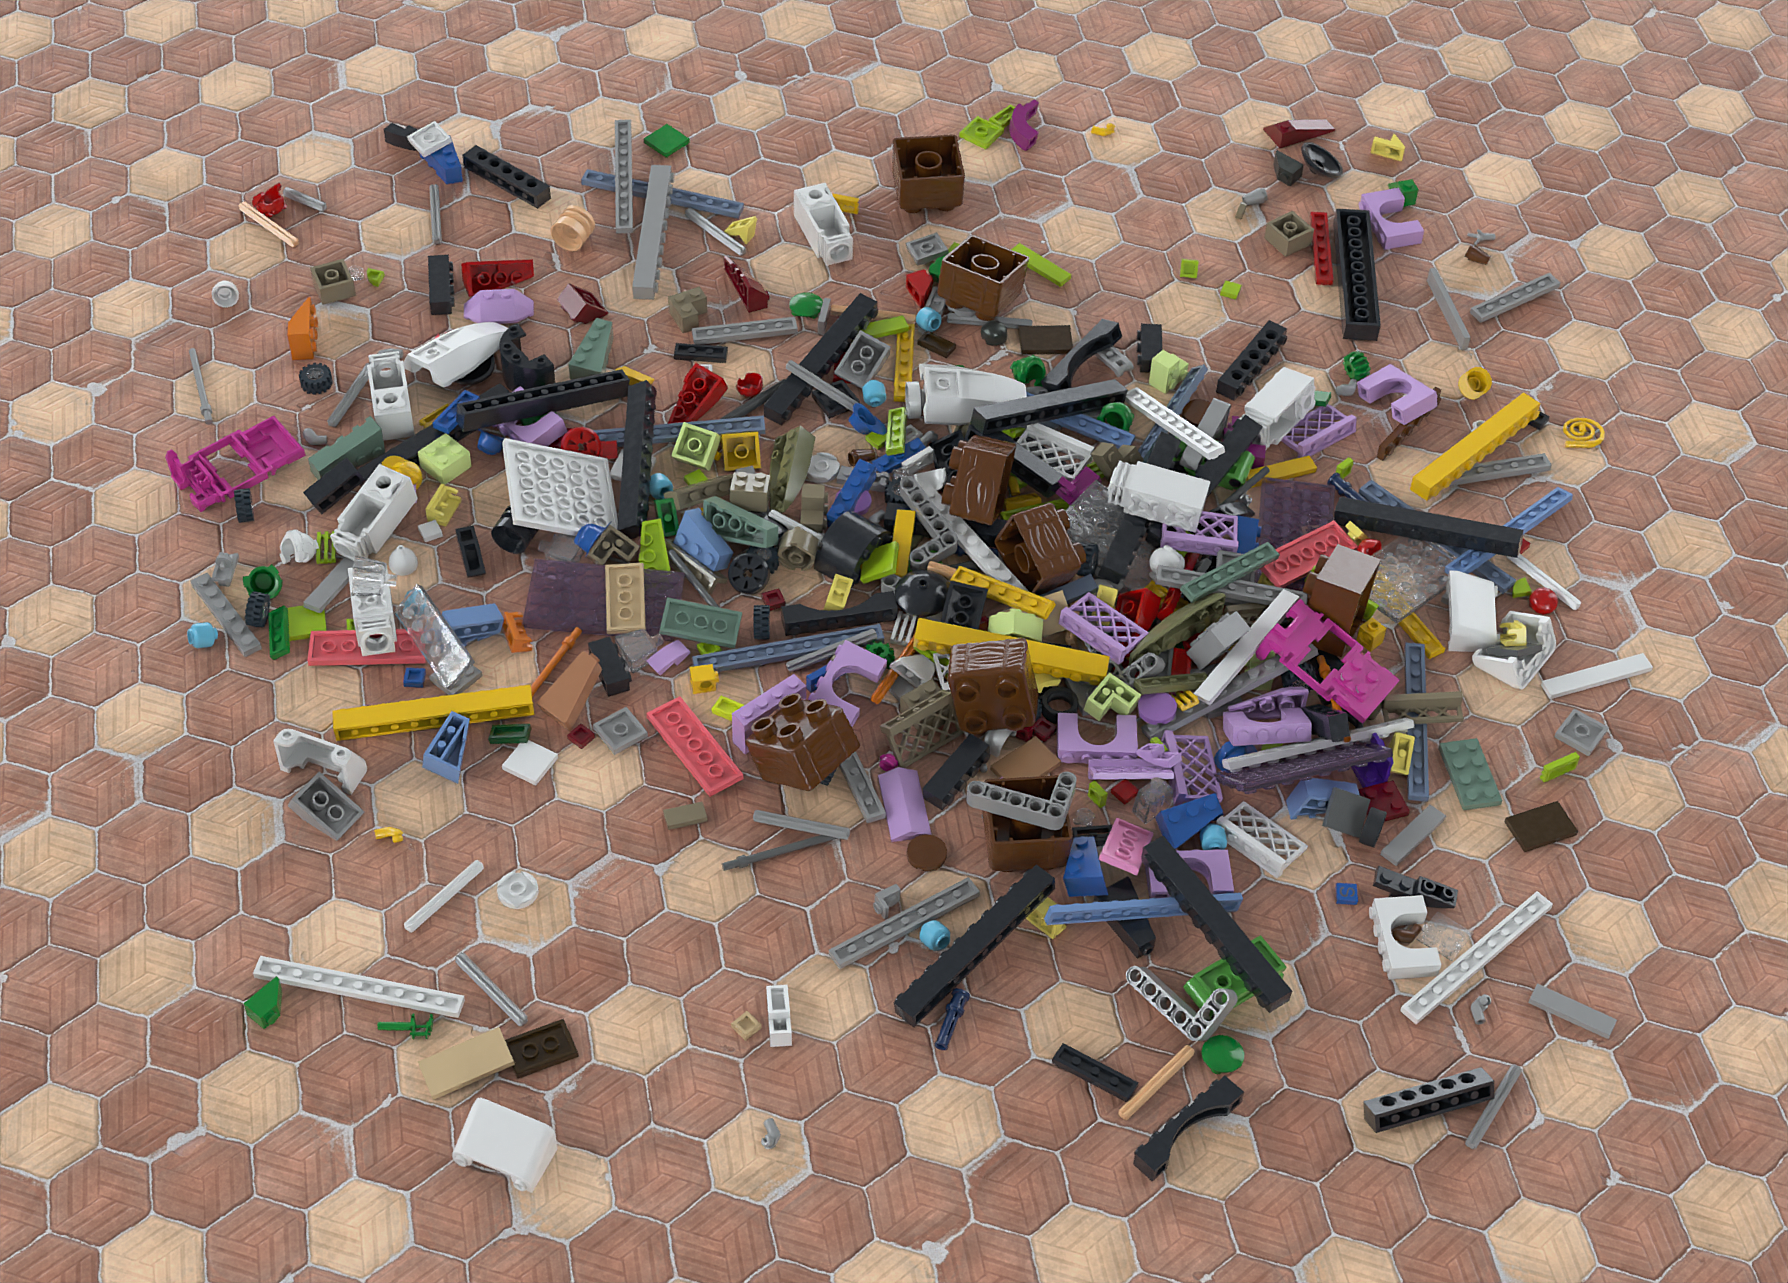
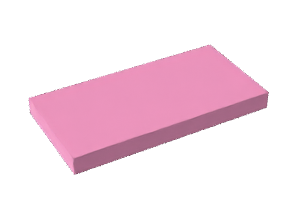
(1125, 846)

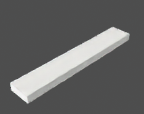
(1596, 676)

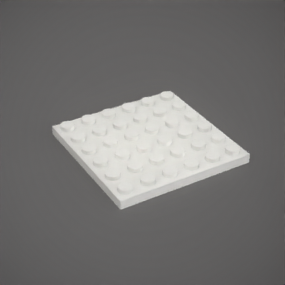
(557, 488)

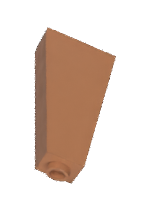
(571, 690)

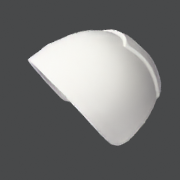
(933, 478)
(996, 740)

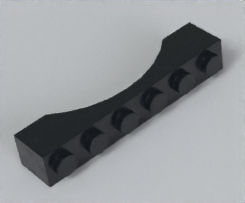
(1101, 337)
(802, 619)
(1218, 1100)

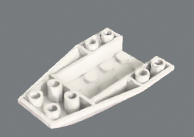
(456, 352)
(956, 391)

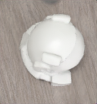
(298, 544)
(1167, 557)

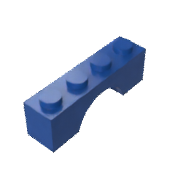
(860, 479)

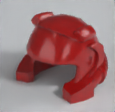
(270, 202)

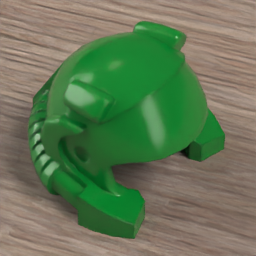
(1029, 369)
(1117, 415)
(264, 580)

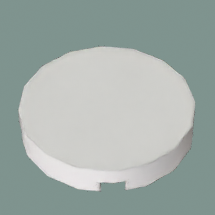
(823, 468)
(517, 890)

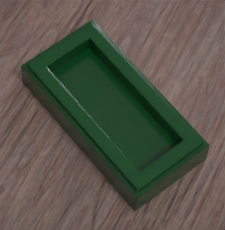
(509, 733)

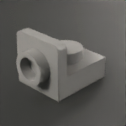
(885, 898)

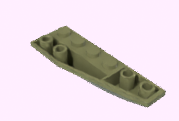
(789, 466)
(1181, 625)

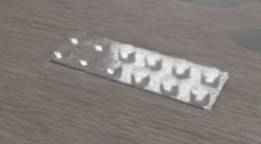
(434, 637)

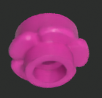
(887, 762)

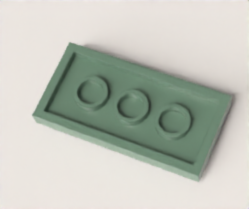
(700, 623)
(1470, 774)

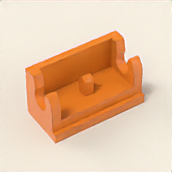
(515, 633)

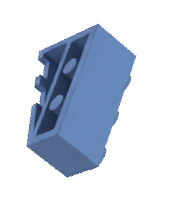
(702, 542)
(474, 622)
(447, 748)
(1313, 796)

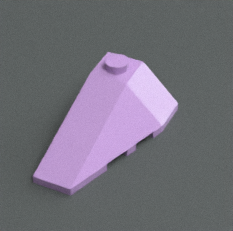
(1270, 704)

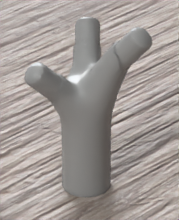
(1481, 236)

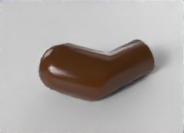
(1405, 935)

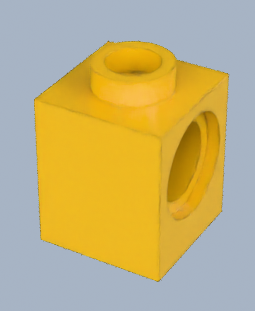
(1371, 634)
(703, 678)

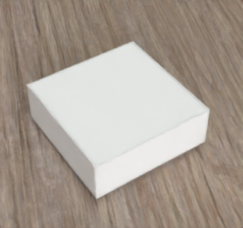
(430, 531)

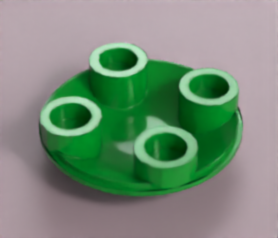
(805, 305)
(1222, 1054)

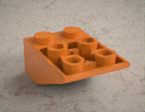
(302, 332)

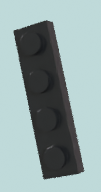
(1095, 1072)

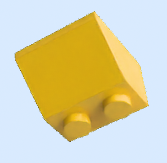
(740, 450)

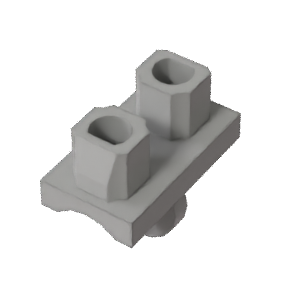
(225, 568)

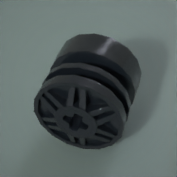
(512, 537)

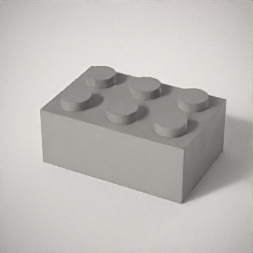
(1217, 639)

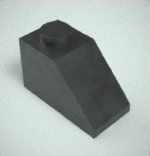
(1287, 169)

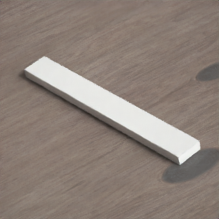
(1245, 648)

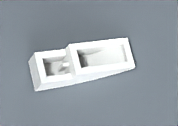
(779, 1016)

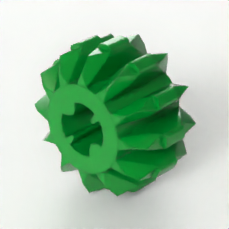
(1356, 365)
(883, 651)

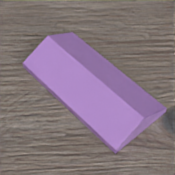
(903, 804)

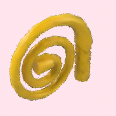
(1582, 442)

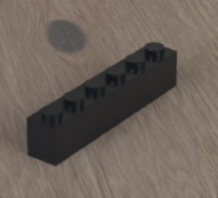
(1026, 465)

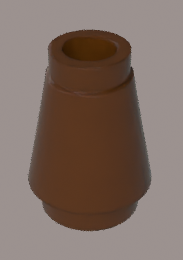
(1477, 255)
(863, 454)

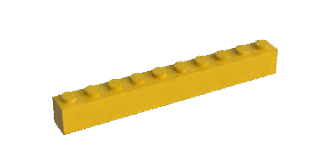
(1475, 447)
(1044, 657)
(432, 712)

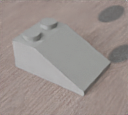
(863, 360)
(325, 807)

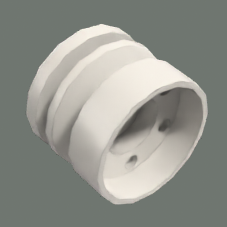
(915, 399)

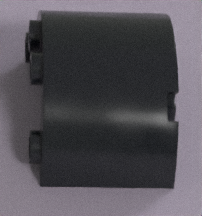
(516, 365)
(848, 545)

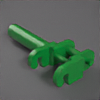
(407, 1026)

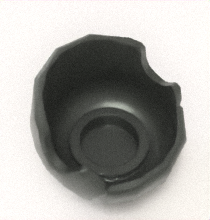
(994, 333)

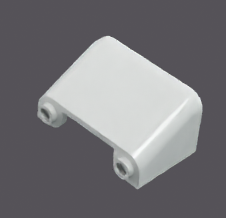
(1471, 612)
(1520, 670)
(298, 749)
(506, 1143)

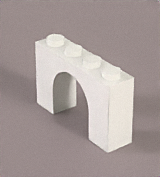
(1399, 960)

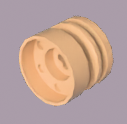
(572, 228)

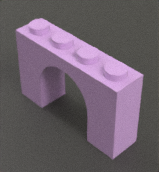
(1388, 233)
(1392, 380)
(540, 433)
(848, 659)
(762, 707)
(1243, 731)
(1074, 749)
(1210, 863)

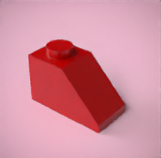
(919, 286)

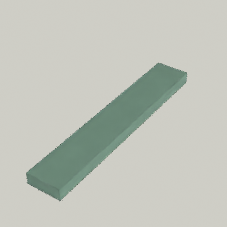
(1229, 572)

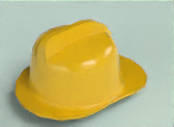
(1475, 383)
(404, 467)

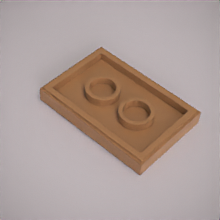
(1028, 760)

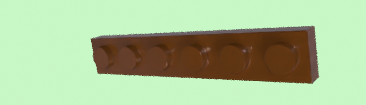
(1401, 431)

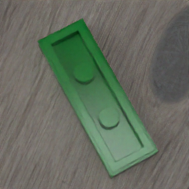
(279, 632)

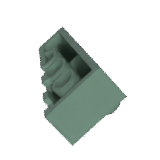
(593, 351)
(359, 447)
(738, 524)

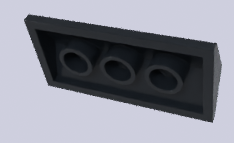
(942, 452)
(964, 605)

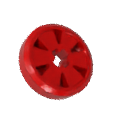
(582, 435)

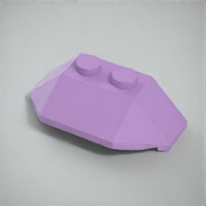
(498, 306)

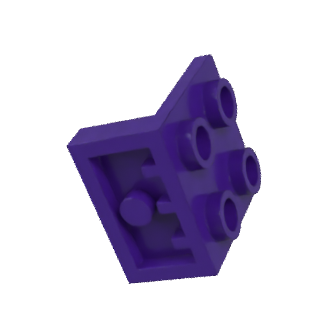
(1374, 772)

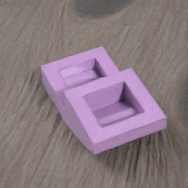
(667, 656)
(1156, 755)

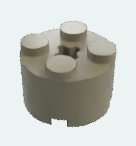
(797, 549)

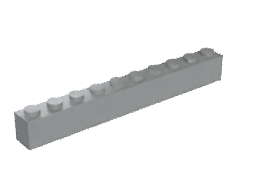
(652, 232)

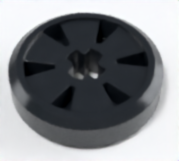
(752, 584)

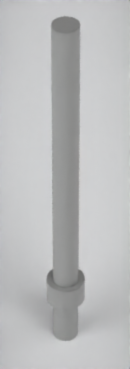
(205, 408)

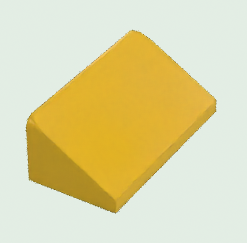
(634, 376)
(1021, 501)

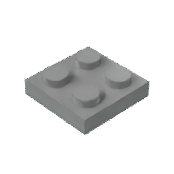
(927, 249)
(620, 730)
(1581, 732)

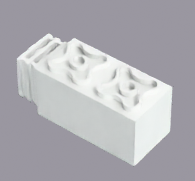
(823, 224)
(390, 396)
(1281, 405)
(1158, 494)
(373, 513)
(371, 617)

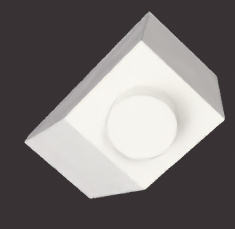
(914, 669)

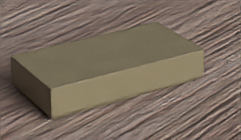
(685, 815)

